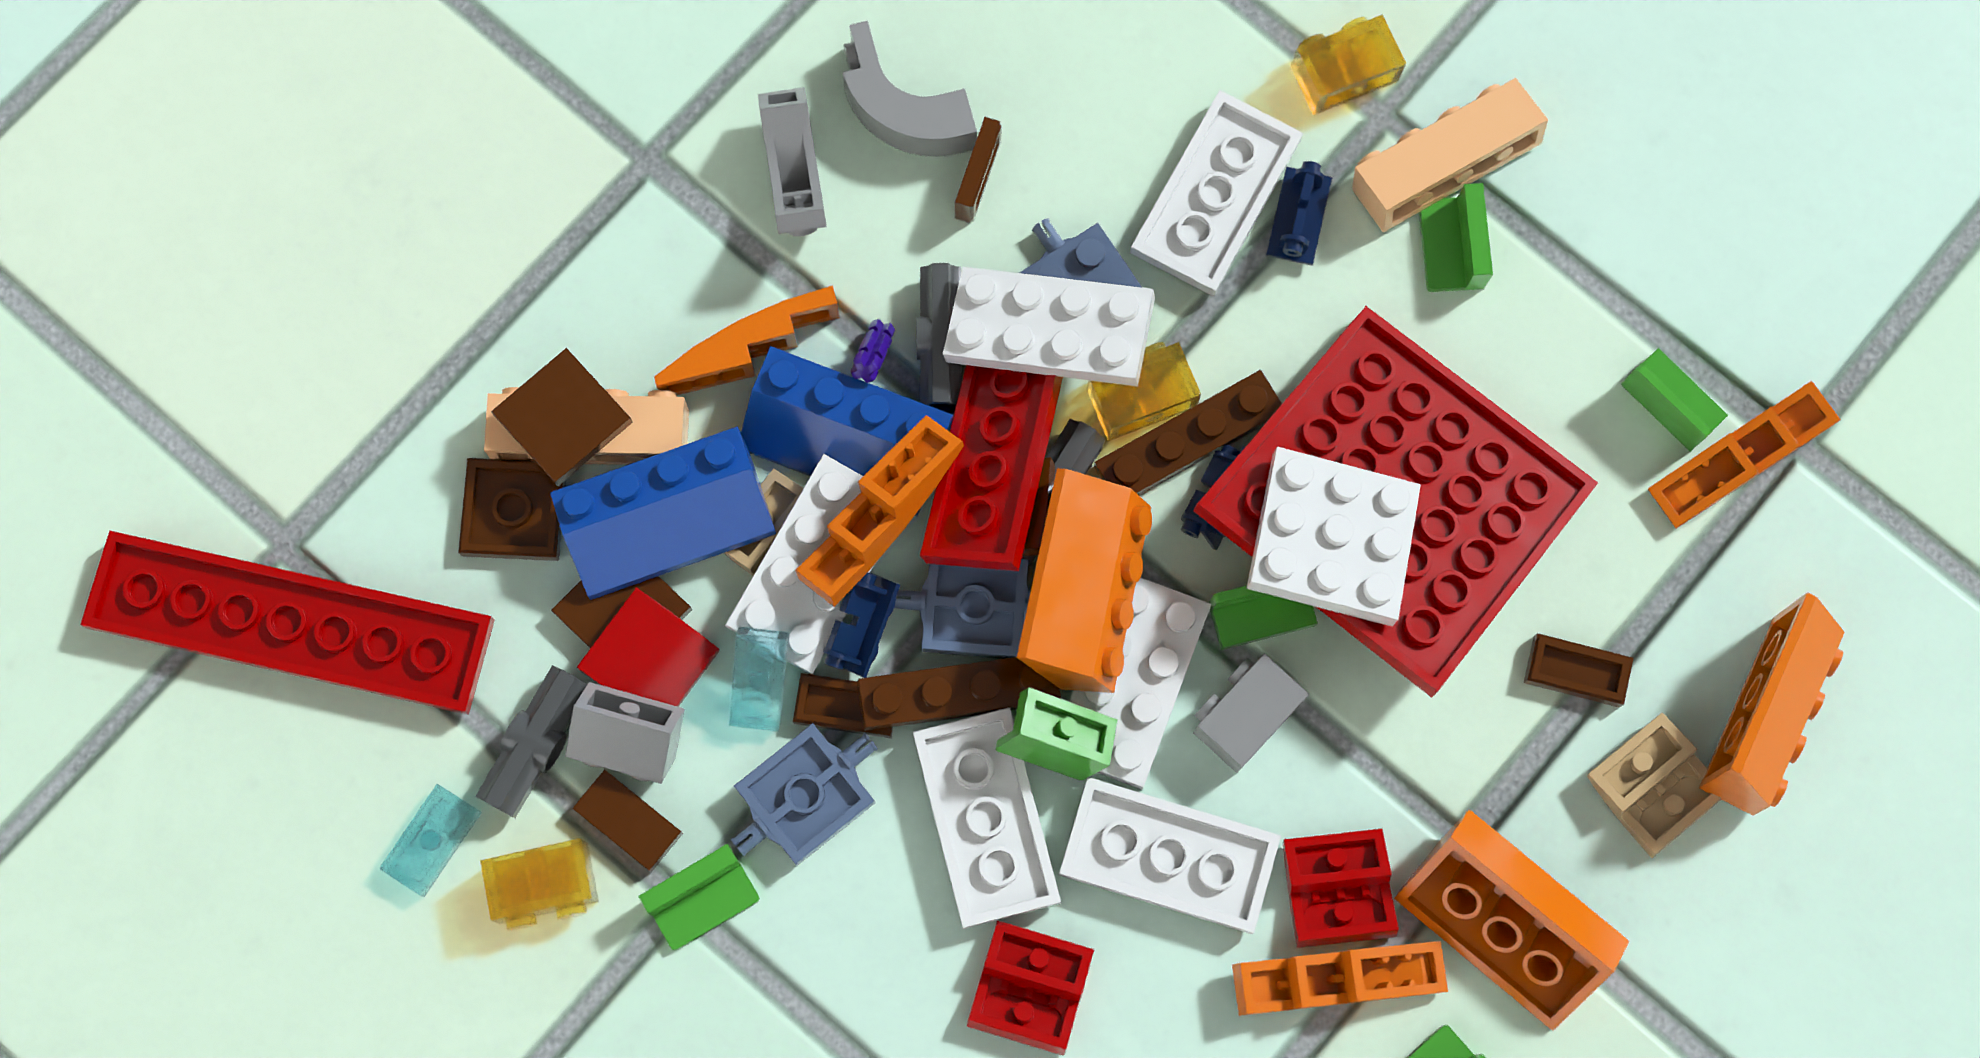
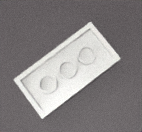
(1216, 193)
(1049, 326)
(775, 594)
(1155, 665)
(986, 820)
(1170, 855)

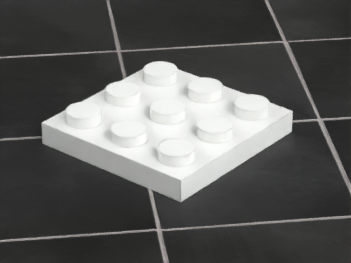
(1334, 536)

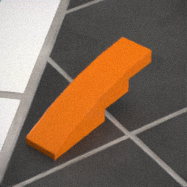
(729, 352)
(1743, 454)
(883, 509)
(1339, 978)

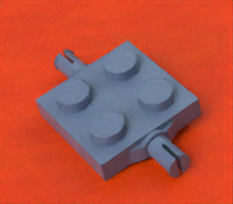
(1083, 257)
(970, 610)
(804, 794)

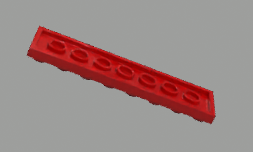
(288, 622)

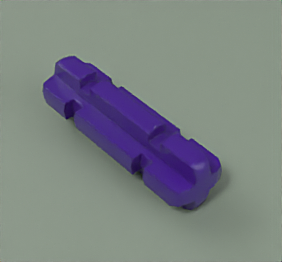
(872, 351)

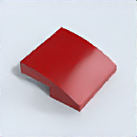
(648, 652)
(1339, 888)
(1030, 988)

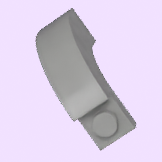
(905, 121)
(792, 162)

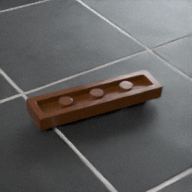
(1191, 435)
(947, 692)

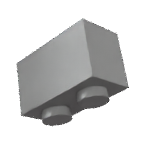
(1249, 712)
(624, 733)

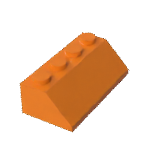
(1085, 583)
(1775, 706)
(1512, 920)

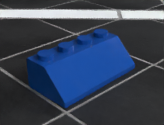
(812, 411)
(663, 513)

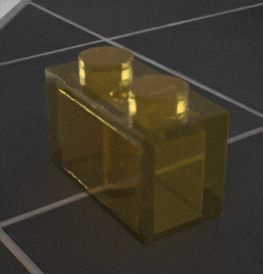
(1347, 63)
(1163, 391)
(539, 883)

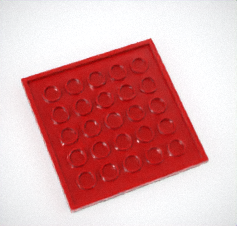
(1485, 499)

